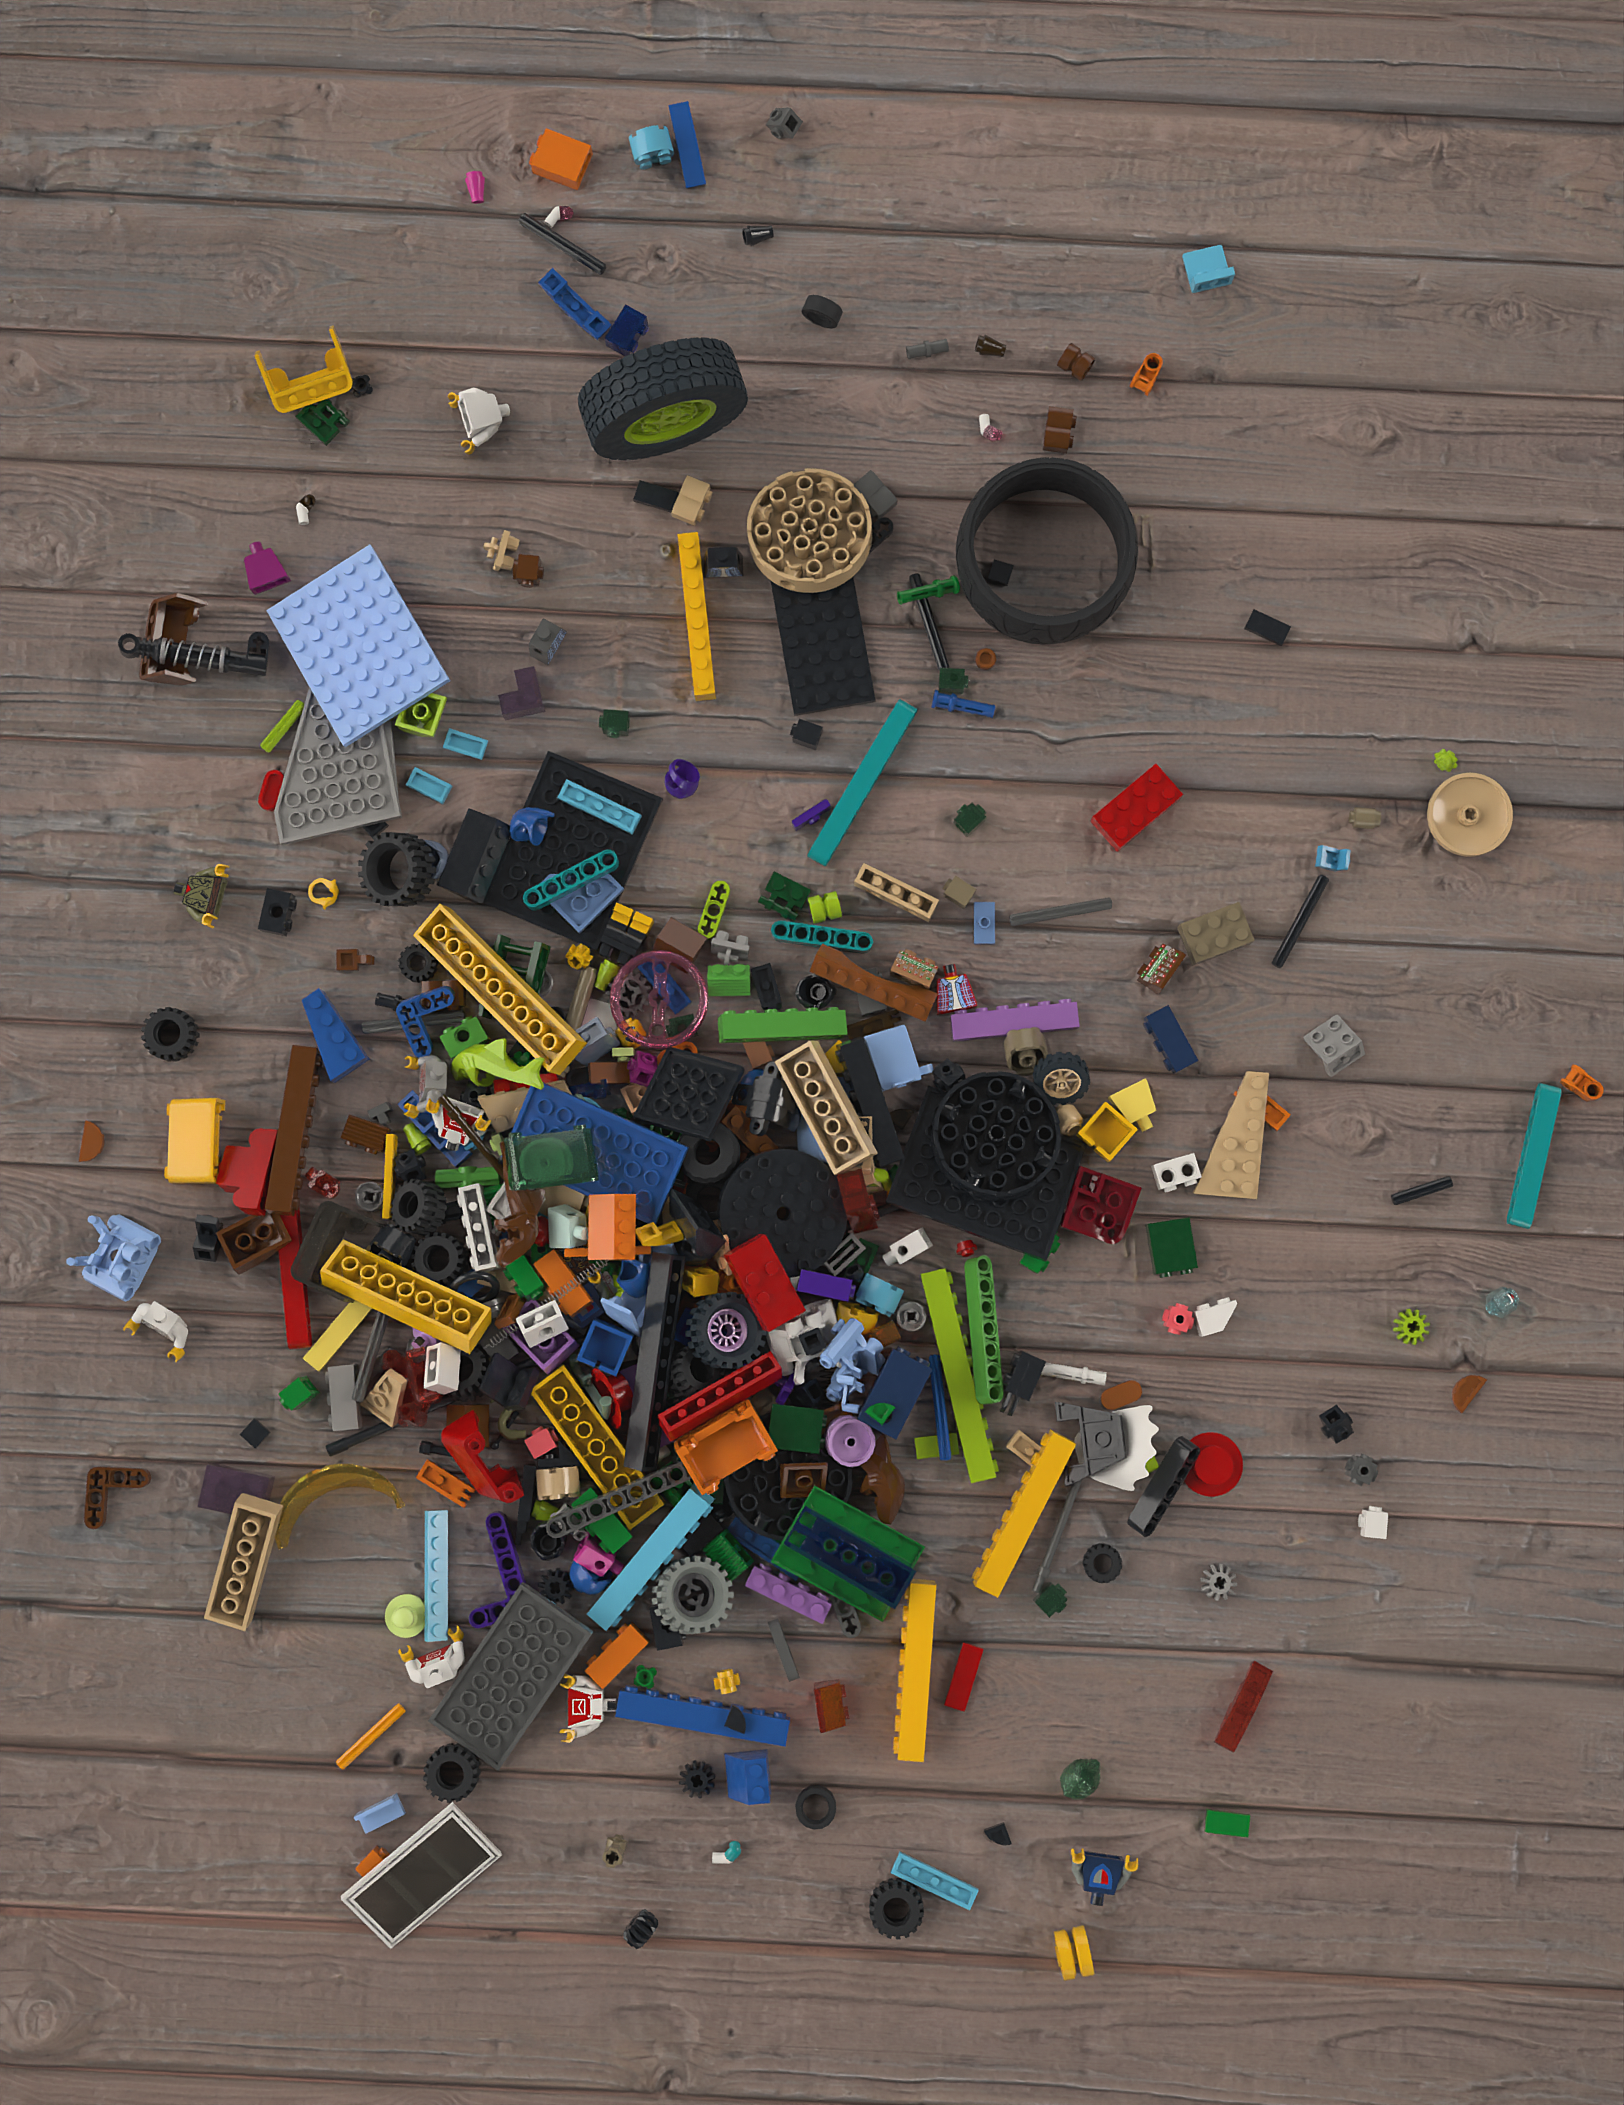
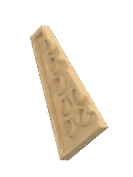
(1236, 1154)

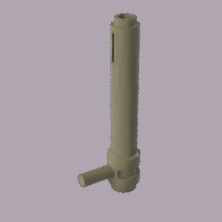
(580, 1002)

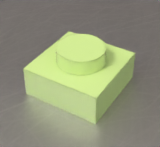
(623, 1054)
(495, 1142)

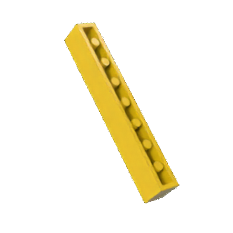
(696, 616)
(1023, 1513)

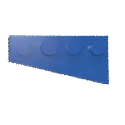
(334, 1039)

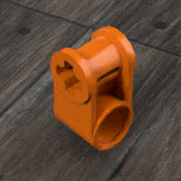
(1146, 376)
(1581, 1082)

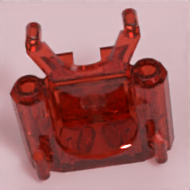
(416, 1398)

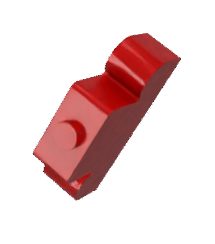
(248, 1171)

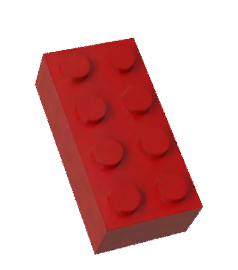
(1136, 807)

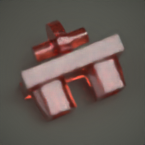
(323, 1182)

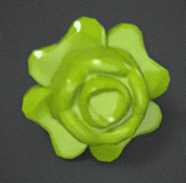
(1445, 760)

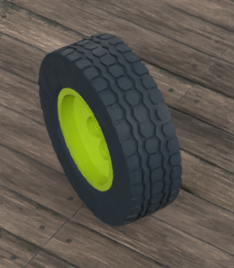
(662, 398)

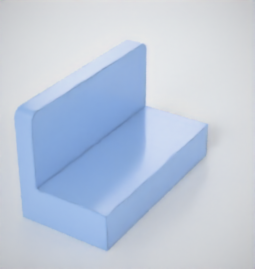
(380, 1813)

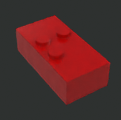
(764, 1282)

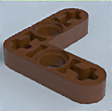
(108, 1481)

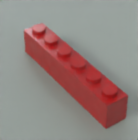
(720, 1396)

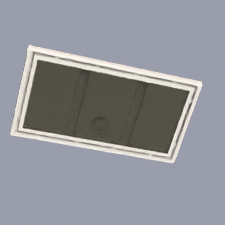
(421, 1875)

